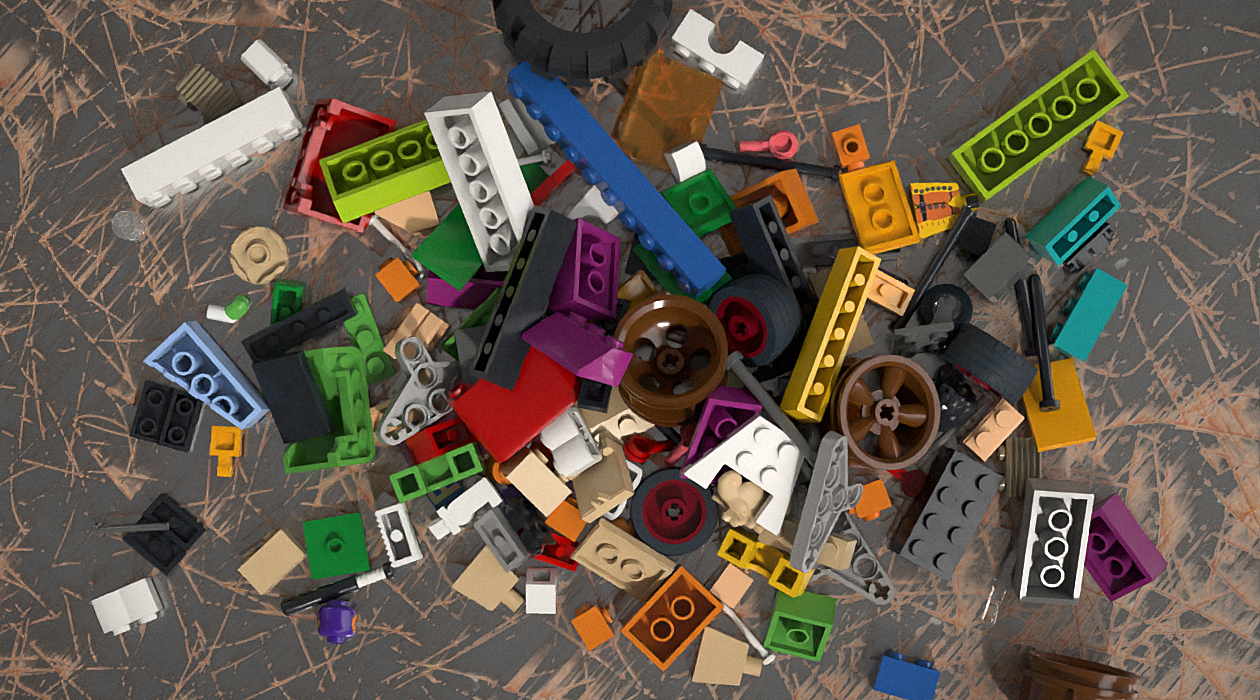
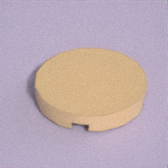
(259, 255)

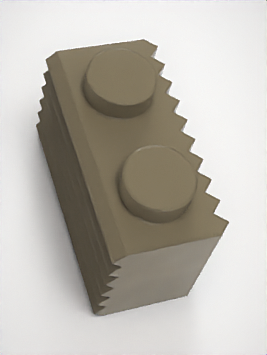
(206, 94)
(1019, 463)

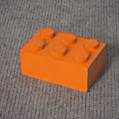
(672, 617)

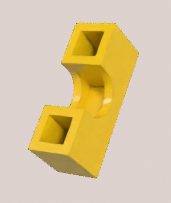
(746, 552)

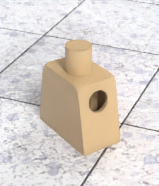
(489, 583)
(723, 659)

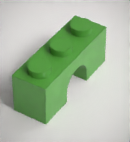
(438, 472)

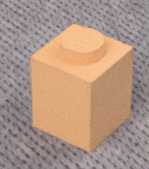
(731, 584)

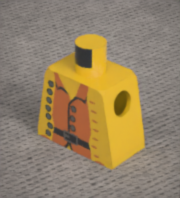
(937, 206)

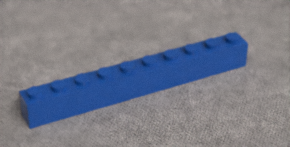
(617, 180)

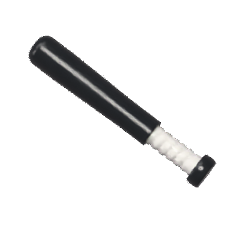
(334, 590)

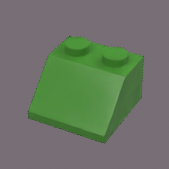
(800, 624)

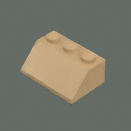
(619, 421)

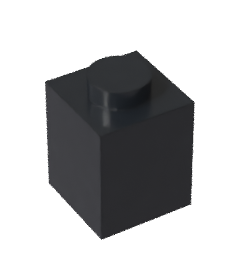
(975, 239)

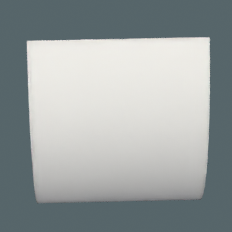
(685, 160)
(541, 590)

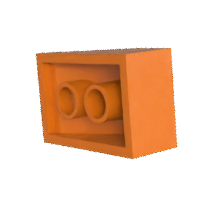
(789, 200)

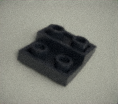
(165, 416)

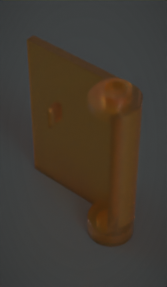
(660, 109)

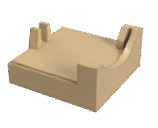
(603, 483)

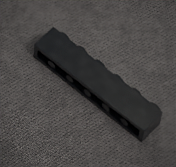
(773, 254)
(523, 297)

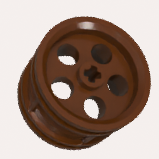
(650, 325)

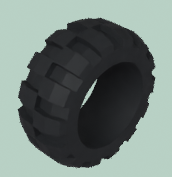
(582, 55)

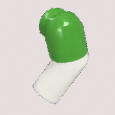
(231, 312)

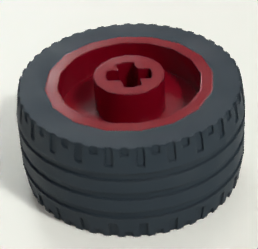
(757, 318)
(990, 363)
(667, 533)

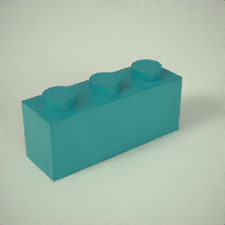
(1073, 220)
(1086, 314)

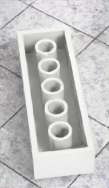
(213, 148)
(483, 174)

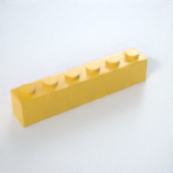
(829, 335)

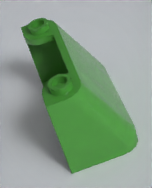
(345, 393)

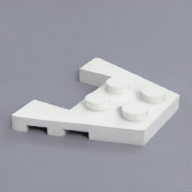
(761, 455)

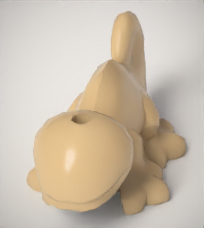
(741, 500)

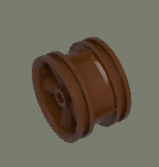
(900, 413)
(1073, 678)

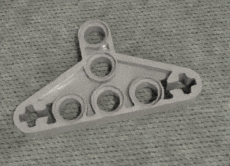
(415, 394)
(826, 498)
(851, 576)

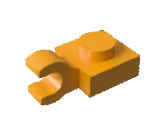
(1102, 144)
(226, 443)

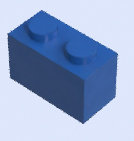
(905, 678)

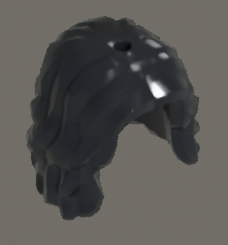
(955, 397)

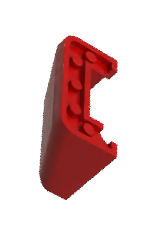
(330, 130)
(508, 418)

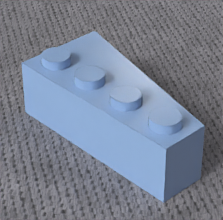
(208, 375)

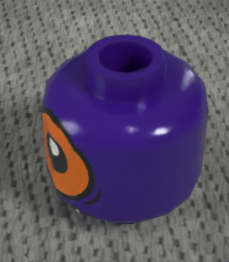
(337, 621)

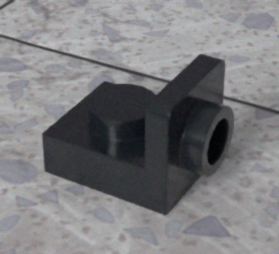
(773, 369)

